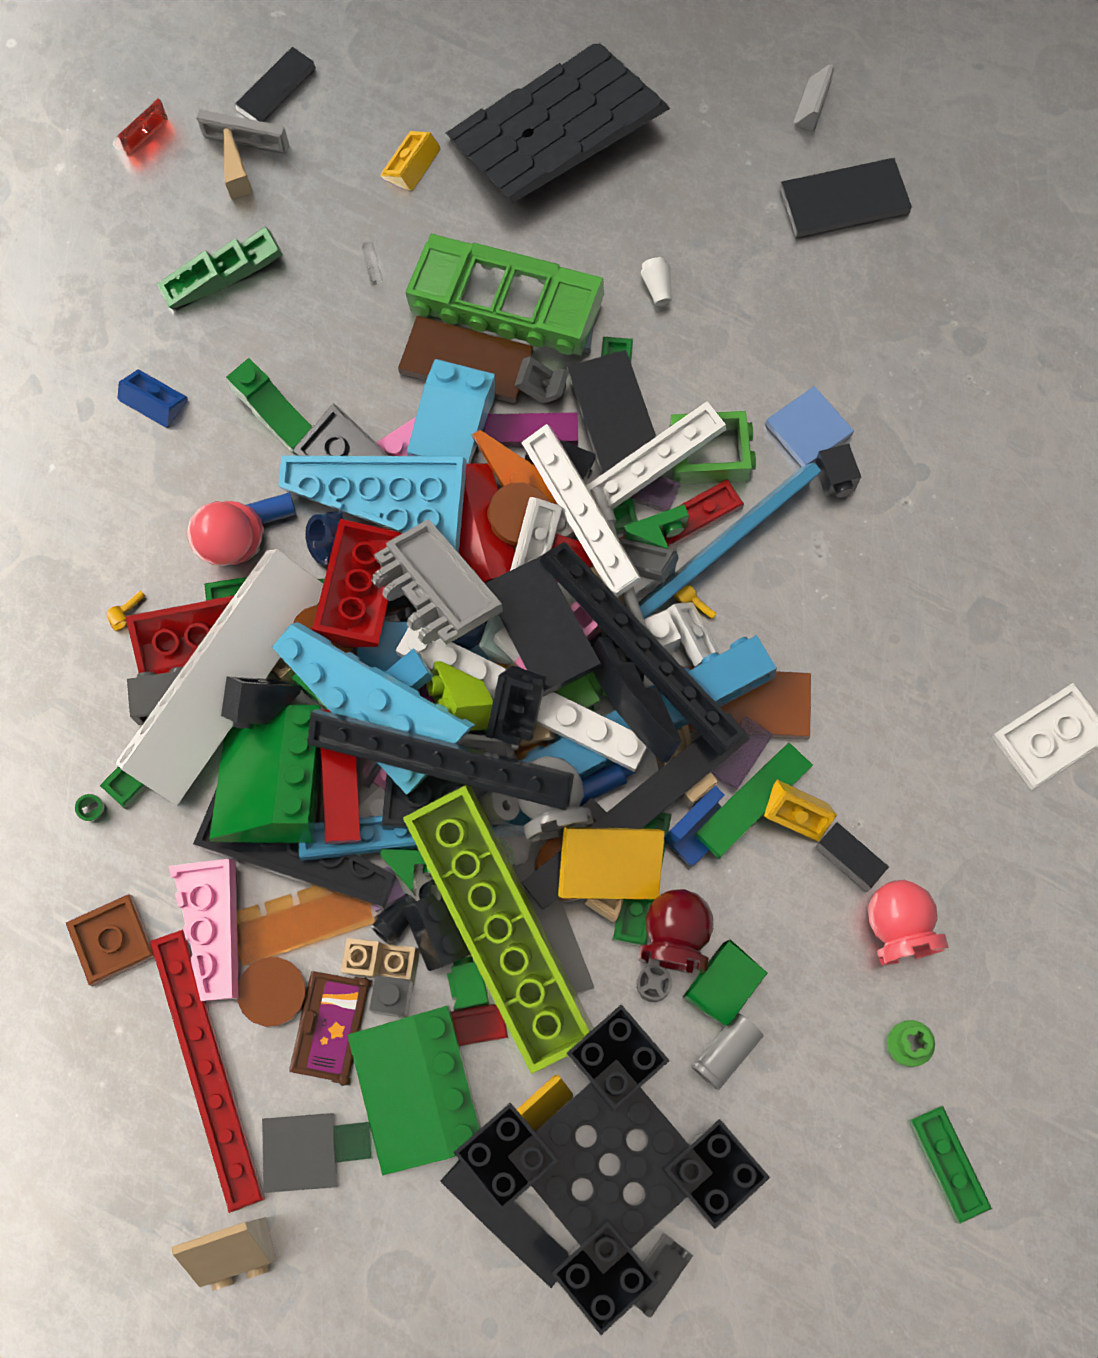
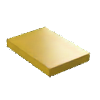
(611, 863)

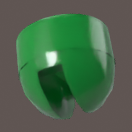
(86, 800)

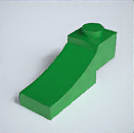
(268, 404)

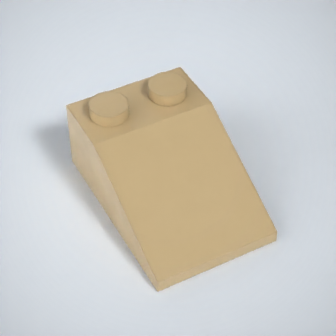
(227, 1253)

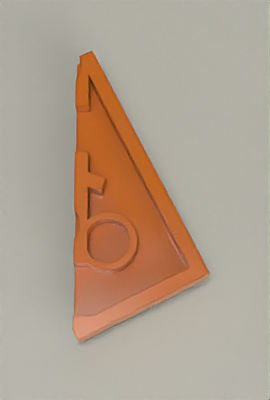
(508, 465)

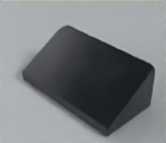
(852, 857)

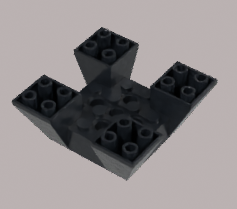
(707, 1172)

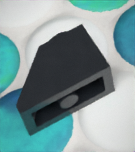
(256, 699)

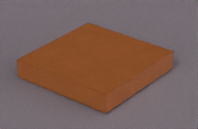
(110, 940)

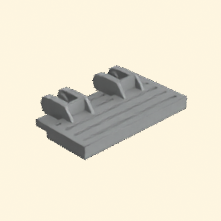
(434, 574)

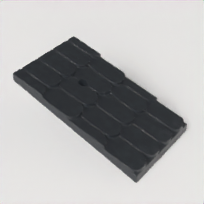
(556, 121)

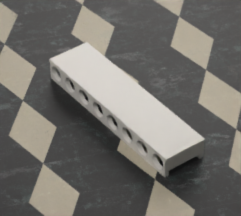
(188, 718)

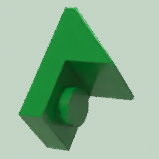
(653, 528)
(406, 865)

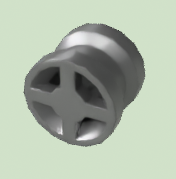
(658, 980)

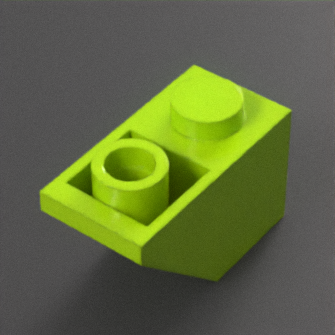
(461, 694)

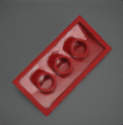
(478, 544)
(350, 603)
(172, 634)

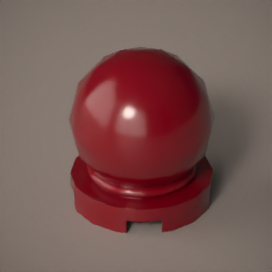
(678, 928)

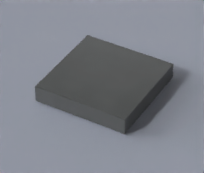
(298, 1153)

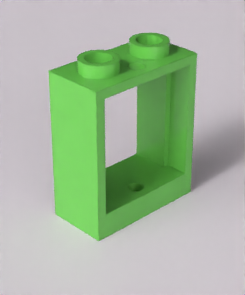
(718, 472)

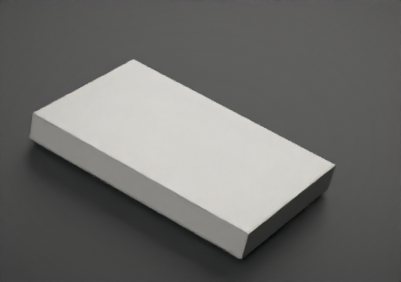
(1050, 736)

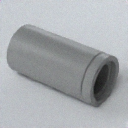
(727, 1051)

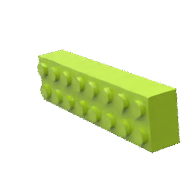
(500, 927)

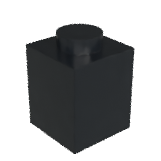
(838, 471)

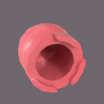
(225, 533)
(904, 920)

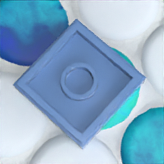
(809, 426)

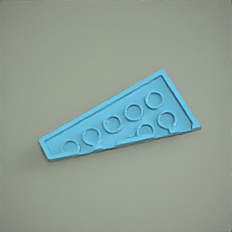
(384, 489)
(366, 694)

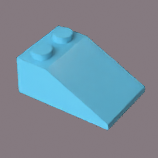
(451, 410)

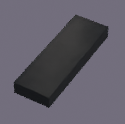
(275, 85)

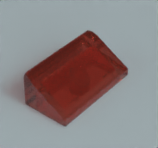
(141, 128)

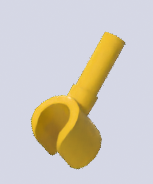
(688, 594)
(116, 614)

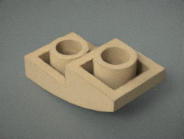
(374, 958)

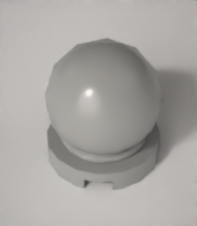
(549, 821)

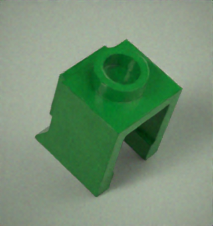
(467, 985)

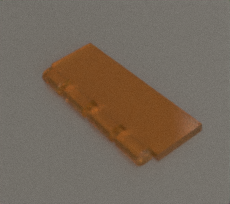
(293, 927)

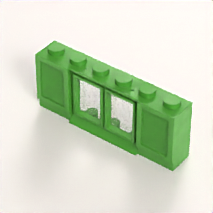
(505, 294)

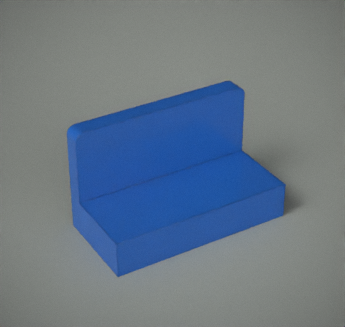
(682, 835)

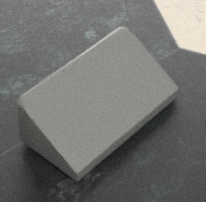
(814, 99)

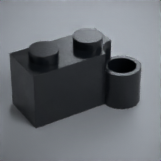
(435, 930)

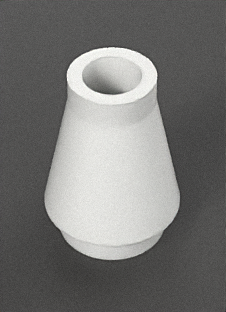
(657, 278)

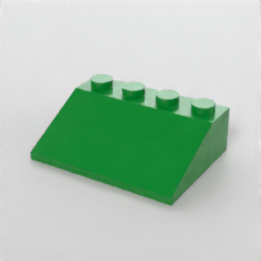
(268, 781)
(415, 1089)

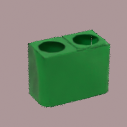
(726, 983)

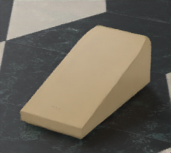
(234, 171)

